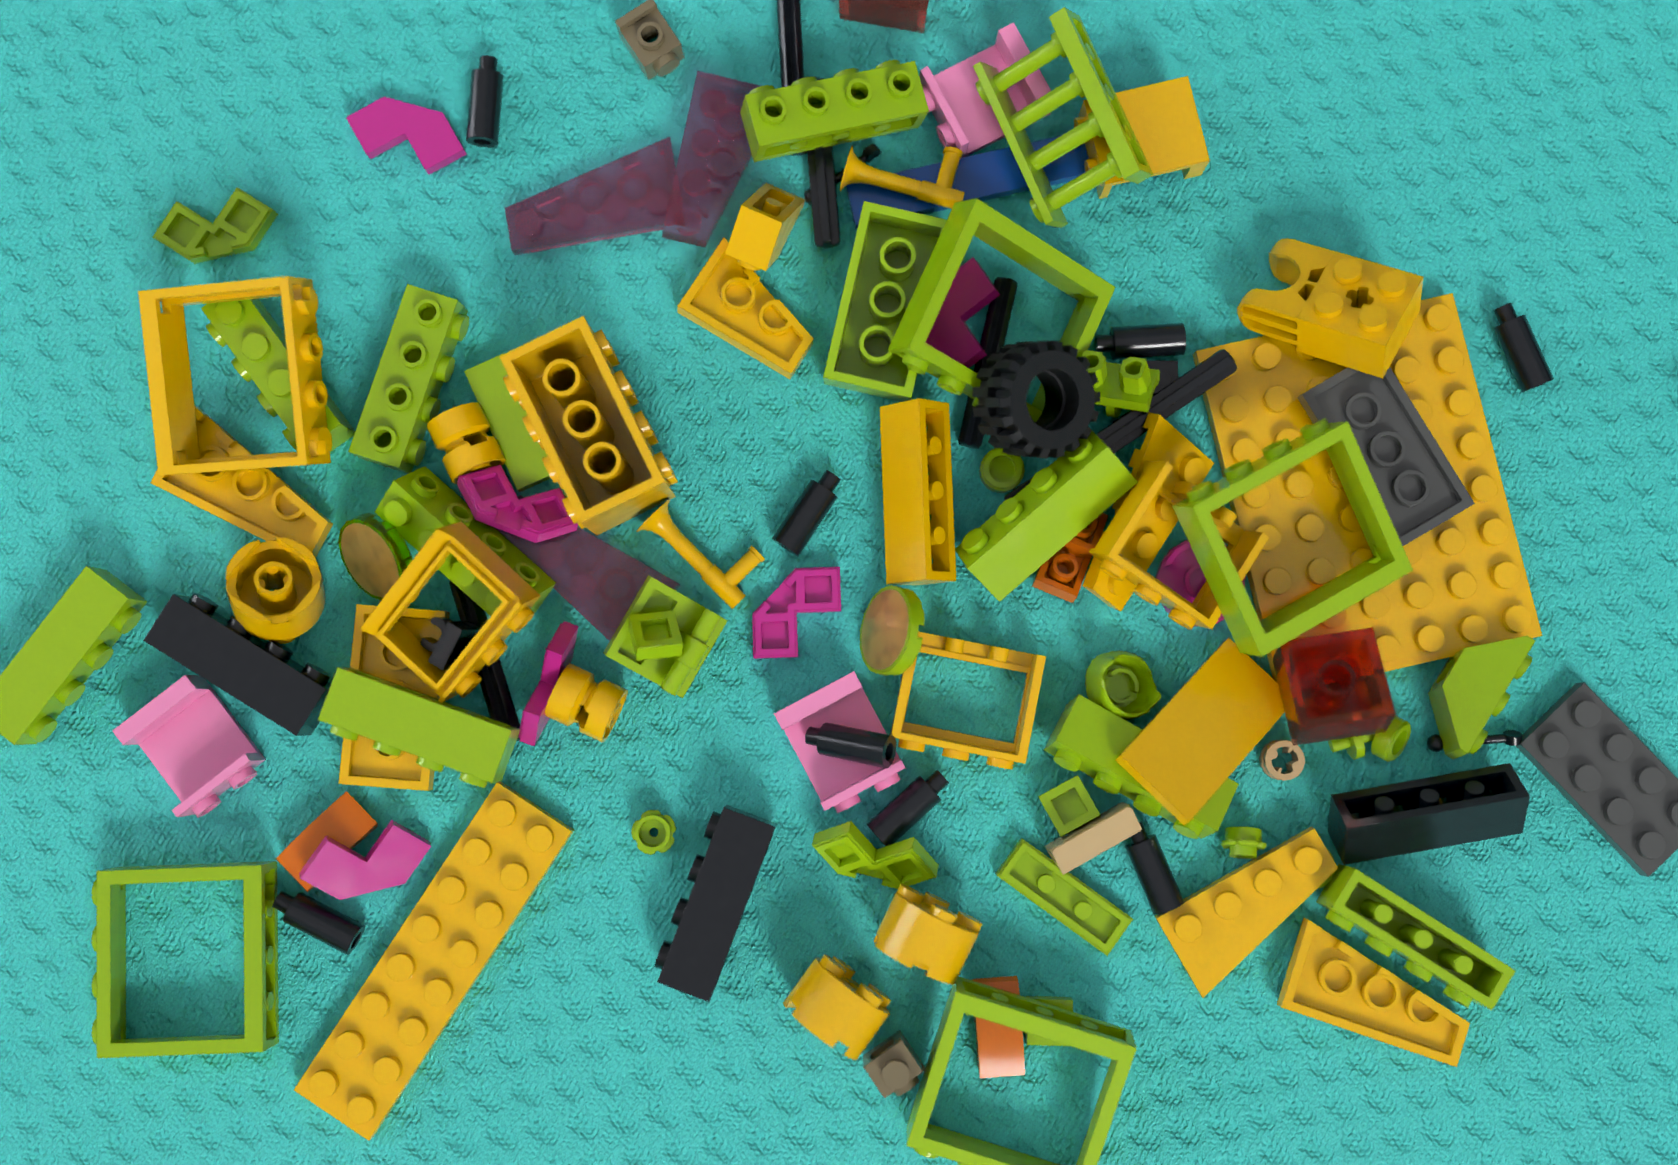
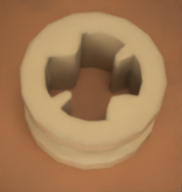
(1293, 767)

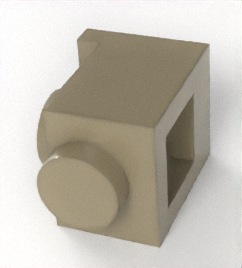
(640, 27)
(893, 1065)

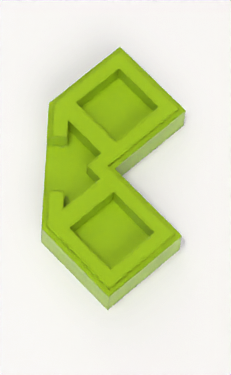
(233, 232)
(852, 853)

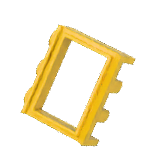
(1155, 479)
(487, 644)
(960, 745)

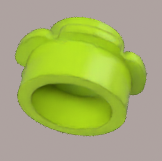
(1243, 842)
(648, 843)

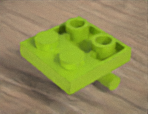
(698, 631)

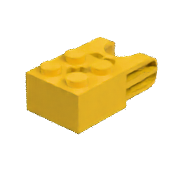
(1335, 306)

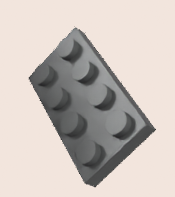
(1397, 447)
(1607, 777)

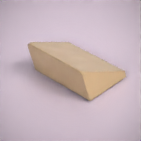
(1094, 837)

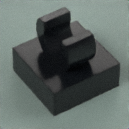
(452, 642)

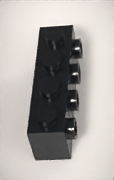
(241, 663)
(1427, 813)
(716, 902)

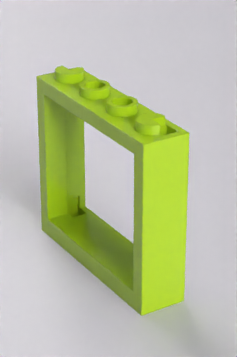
(979, 220)
(1385, 567)
(260, 960)
(1030, 1017)

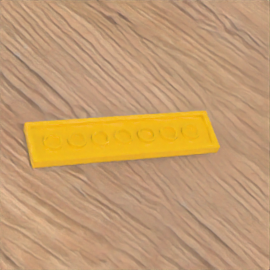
(433, 960)

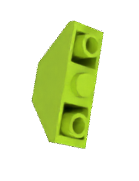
(1474, 689)

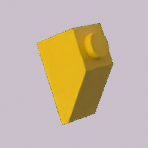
(763, 227)

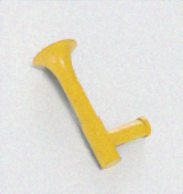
(937, 193)
(722, 584)

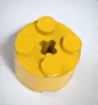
(296, 586)
(927, 934)
(837, 1006)

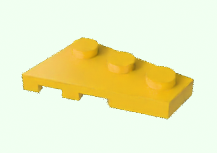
(745, 314)

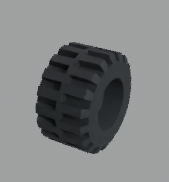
(1067, 405)

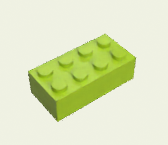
(879, 283)

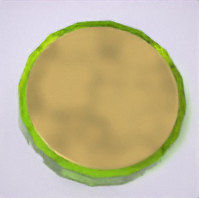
(373, 553)

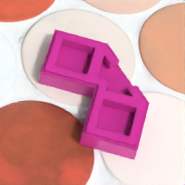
(394, 121)
(967, 295)
(497, 505)
(776, 618)
(556, 658)
(349, 874)

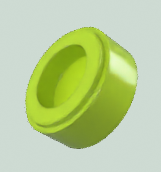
(1001, 471)
(1393, 741)

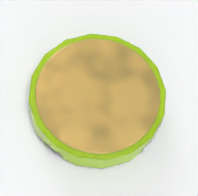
(891, 630)

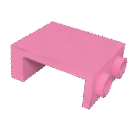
(956, 104)
(193, 744)
(833, 778)

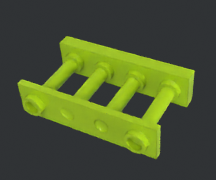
(1105, 120)

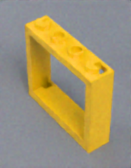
(172, 383)

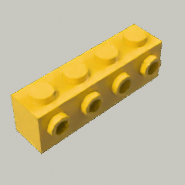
(914, 495)

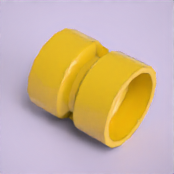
(465, 440)
(584, 701)

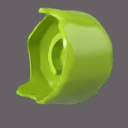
(1121, 684)

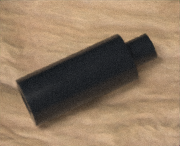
(485, 104)
(1143, 341)
(1521, 349)
(807, 514)
(853, 744)
(907, 808)
(1153, 872)
(320, 921)

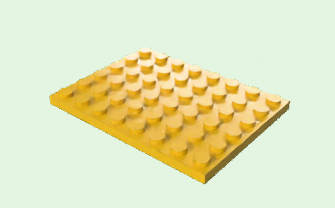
(1466, 571)

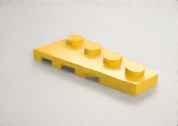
(1189, 464)
(246, 497)
(1243, 907)
(1356, 994)

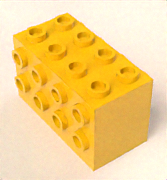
(588, 426)

